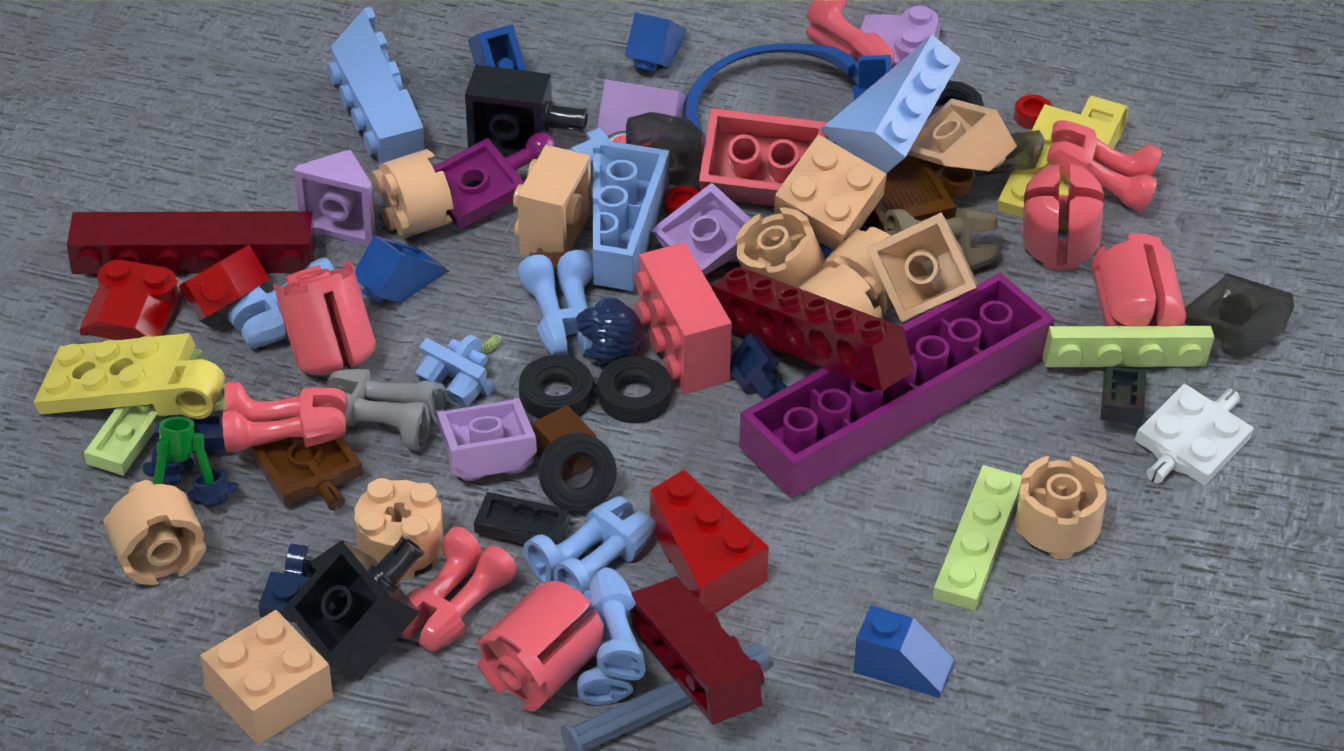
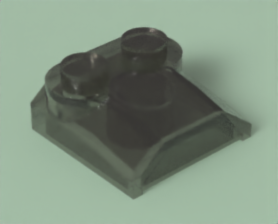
(674, 134)
(1241, 314)

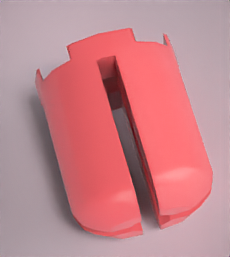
(1078, 211)
(1138, 284)
(326, 319)
(540, 643)

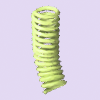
(491, 342)

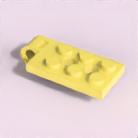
(1099, 114)
(131, 374)

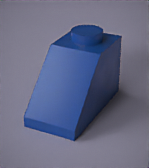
(653, 41)
(497, 48)
(395, 270)
(901, 653)

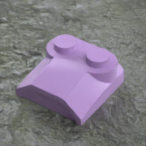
(903, 31)
(707, 226)
(488, 439)

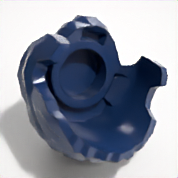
(612, 329)

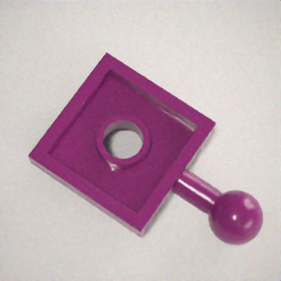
(496, 174)

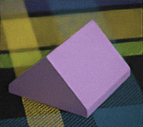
(628, 100)
(338, 196)

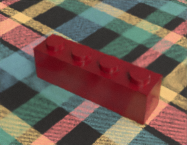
(697, 650)

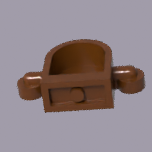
(920, 192)

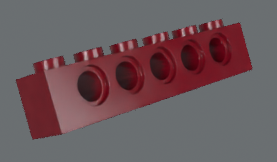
(815, 328)

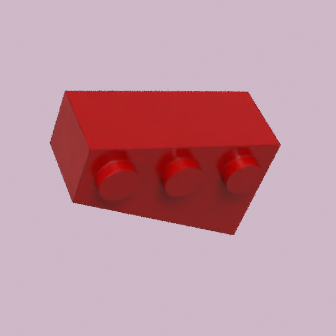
(706, 542)

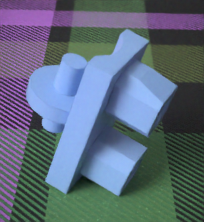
(460, 362)

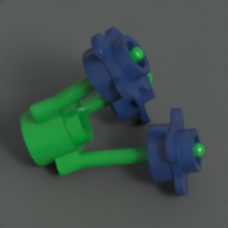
(173, 458)

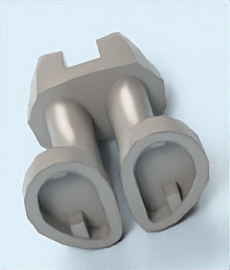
(411, 409)

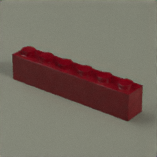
(191, 239)

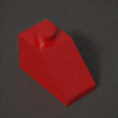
(224, 282)

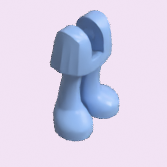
(573, 275)
(260, 316)
(609, 525)
(619, 655)

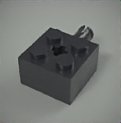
(514, 106)
(355, 605)

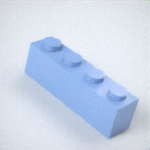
(374, 91)
(893, 110)
(626, 206)

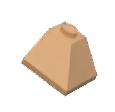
(964, 137)
(922, 267)

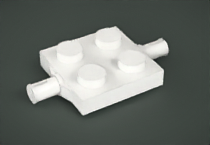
(1193, 435)

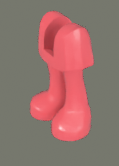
(831, 29)
(1128, 173)
(312, 415)
(463, 556)

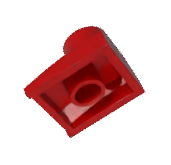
(132, 301)

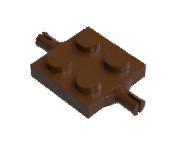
(307, 471)

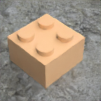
(832, 191)
(553, 201)
(267, 677)

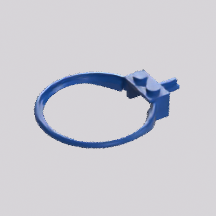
(864, 71)

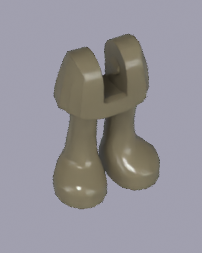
(964, 223)

